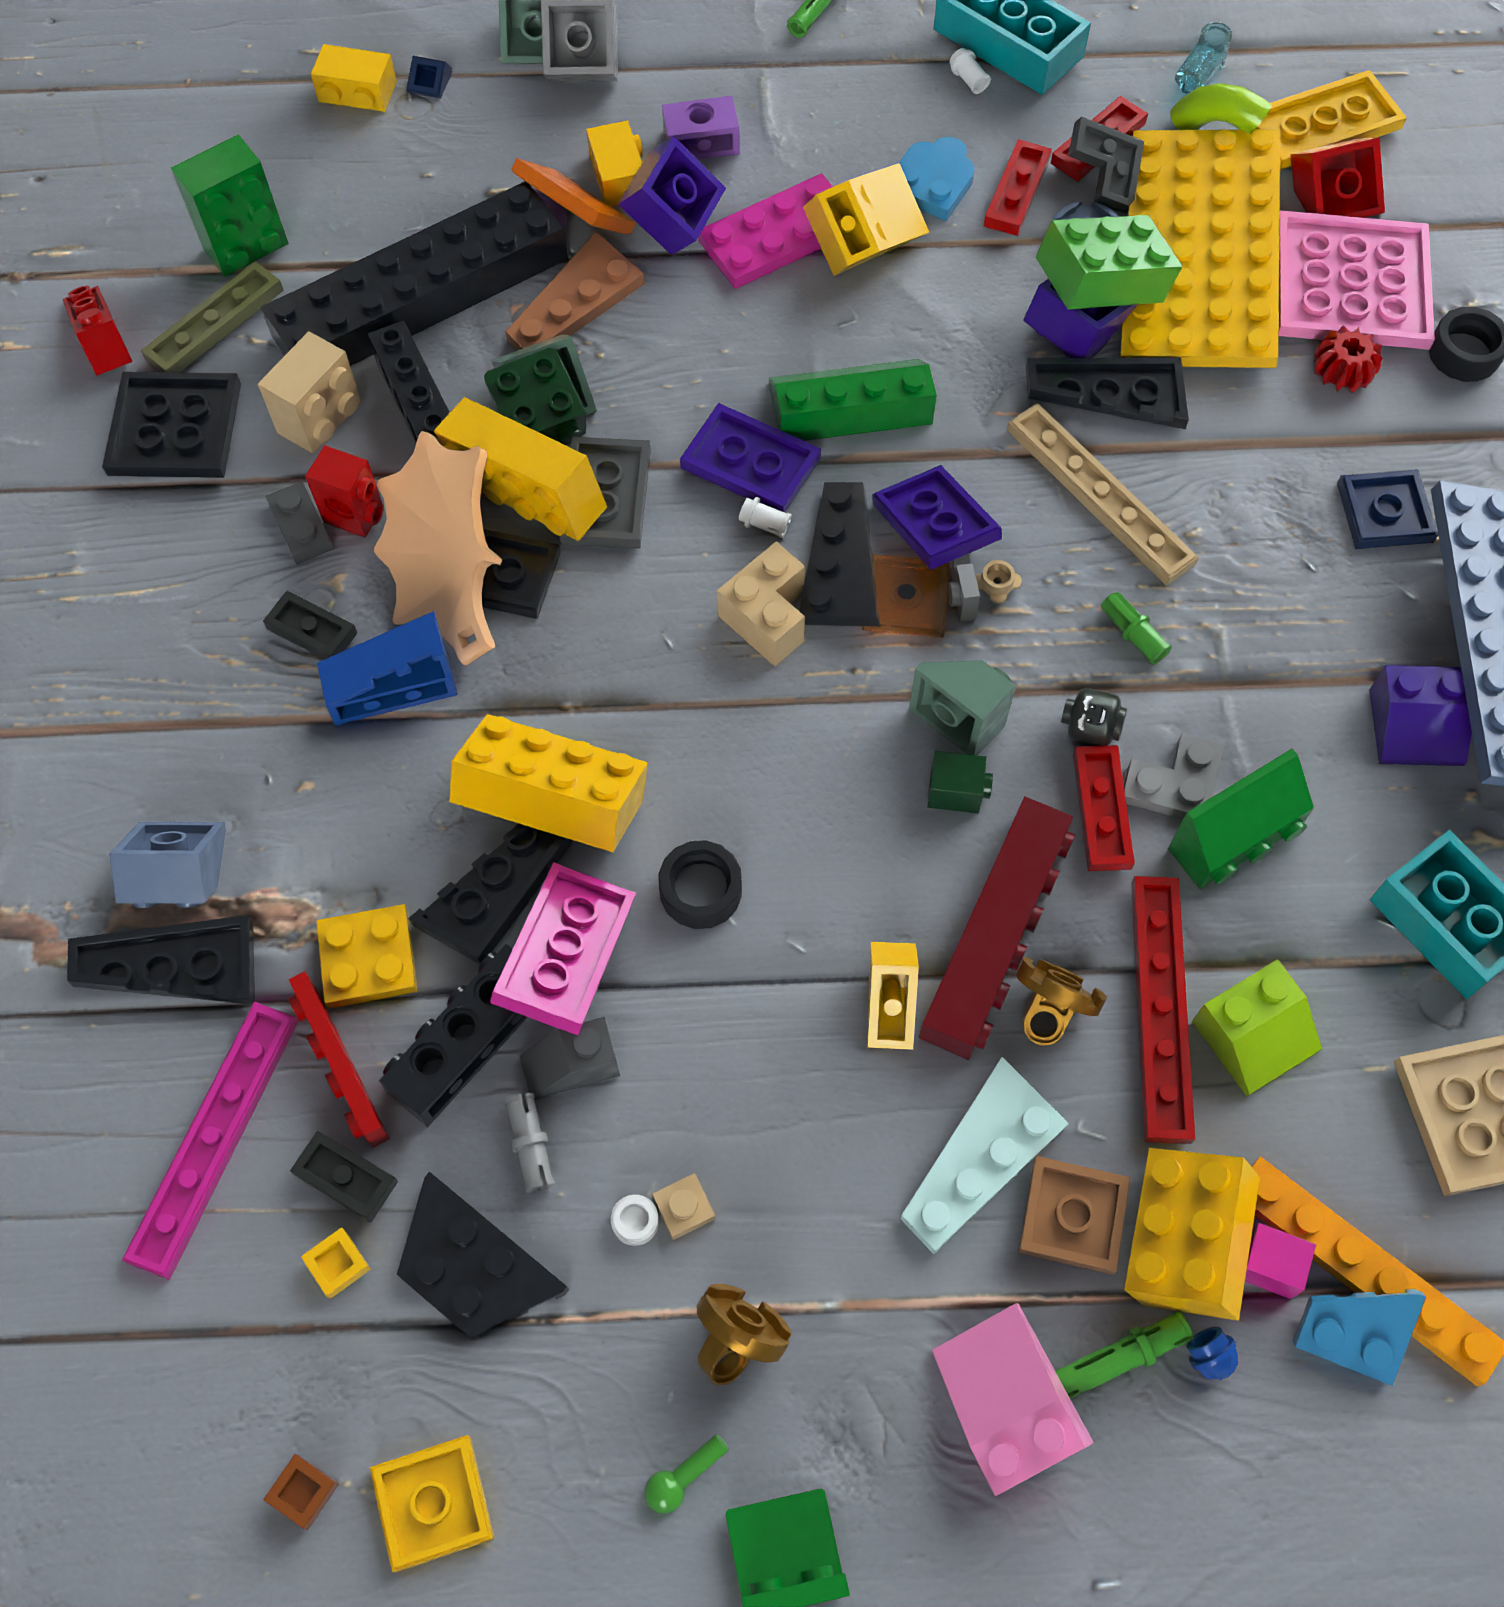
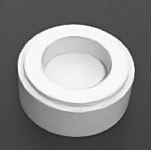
(634, 1220)

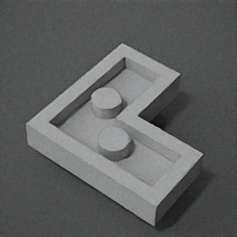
(1179, 788)

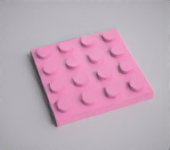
(1354, 277)

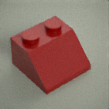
(1340, 178)

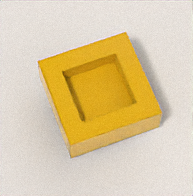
(335, 1263)

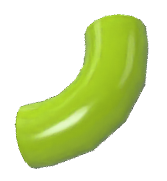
(1220, 103)

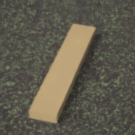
(1102, 494)

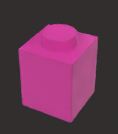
(1278, 1261)

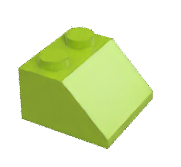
(1260, 1027)

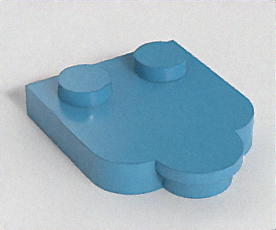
(938, 175)

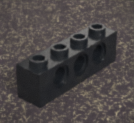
(408, 379)
(462, 1059)

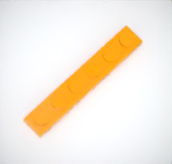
(1369, 1268)

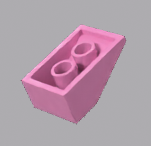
(1009, 1400)

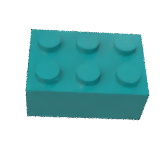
(1449, 912)

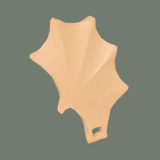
(439, 543)

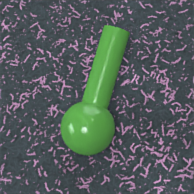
(666, 1489)

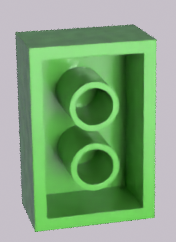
(1108, 261)

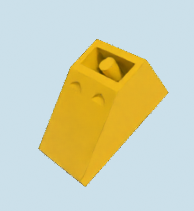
(865, 218)

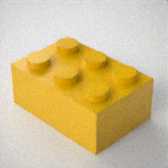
(1193, 1233)

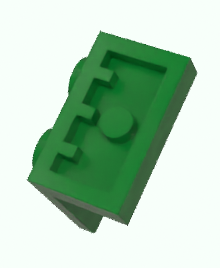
(786, 1552)

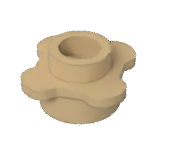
(1002, 572)

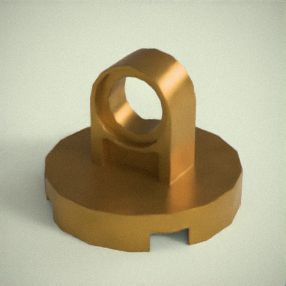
(1058, 993)
(738, 1331)

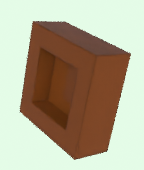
(301, 1491)

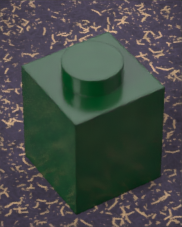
(958, 782)

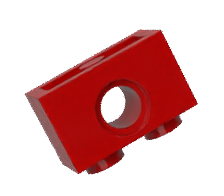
(345, 491)

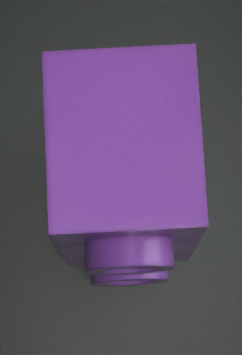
(704, 126)

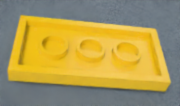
(1333, 114)

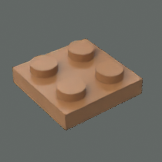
(1074, 1215)

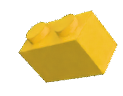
(354, 77)
(614, 158)

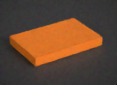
(573, 197)

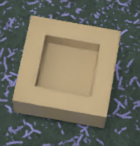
(684, 1206)

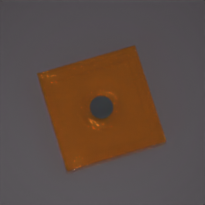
(910, 596)

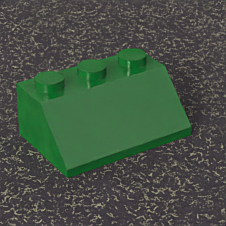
(1243, 821)

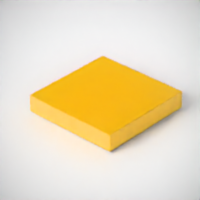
(431, 1503)

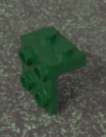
(538, 395)

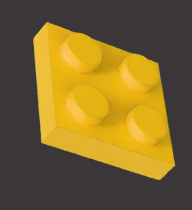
(366, 956)

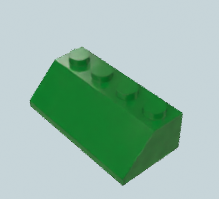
(854, 399)

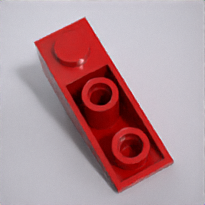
(96, 329)

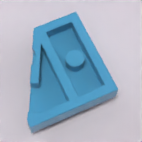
(1361, 1330)

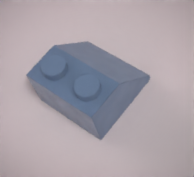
(168, 863)

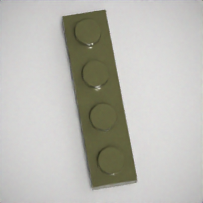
(212, 319)

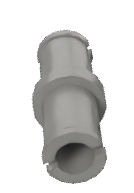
(529, 1142)

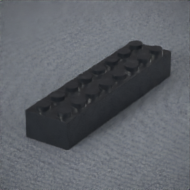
(425, 275)

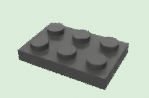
(622, 475)

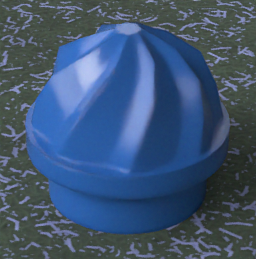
(1213, 1353)

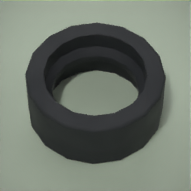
(1460, 364)
(698, 853)

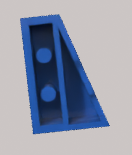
(388, 672)

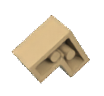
(760, 600)

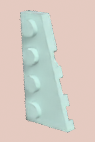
(987, 1150)

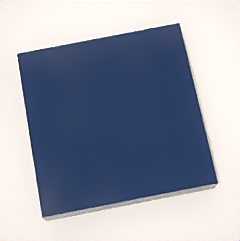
(1387, 509)

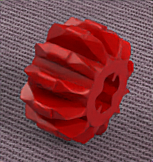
(1348, 359)

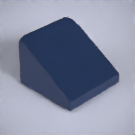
(428, 77)

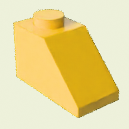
(892, 995)

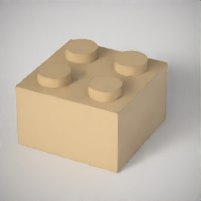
(310, 392)

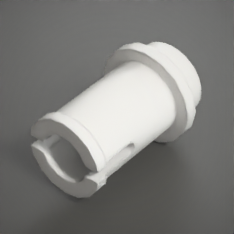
(965, 65)
(764, 517)

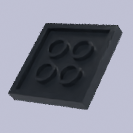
(172, 424)

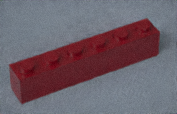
(996, 928)

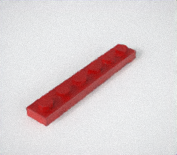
(1162, 1011)

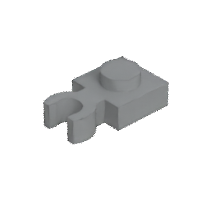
(964, 589)

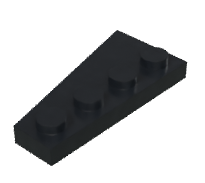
(1120, 387)
(840, 565)
(491, 896)
(177, 960)

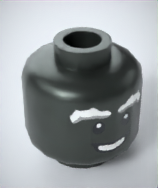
(1094, 717)

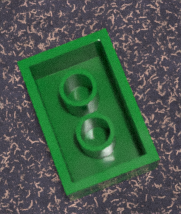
(230, 204)

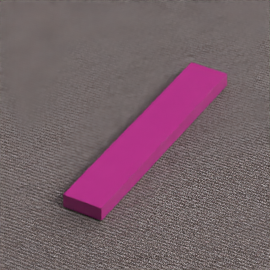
(210, 1141)

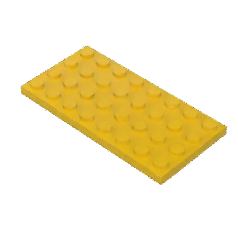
(1221, 216)

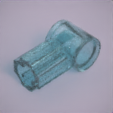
(1205, 58)

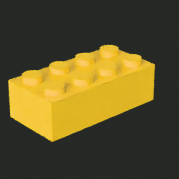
(527, 469)
(548, 782)

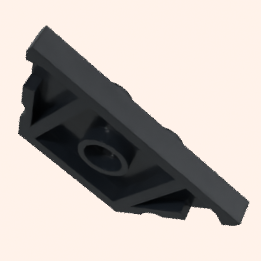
(469, 1264)

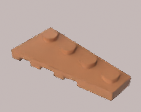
(578, 294)

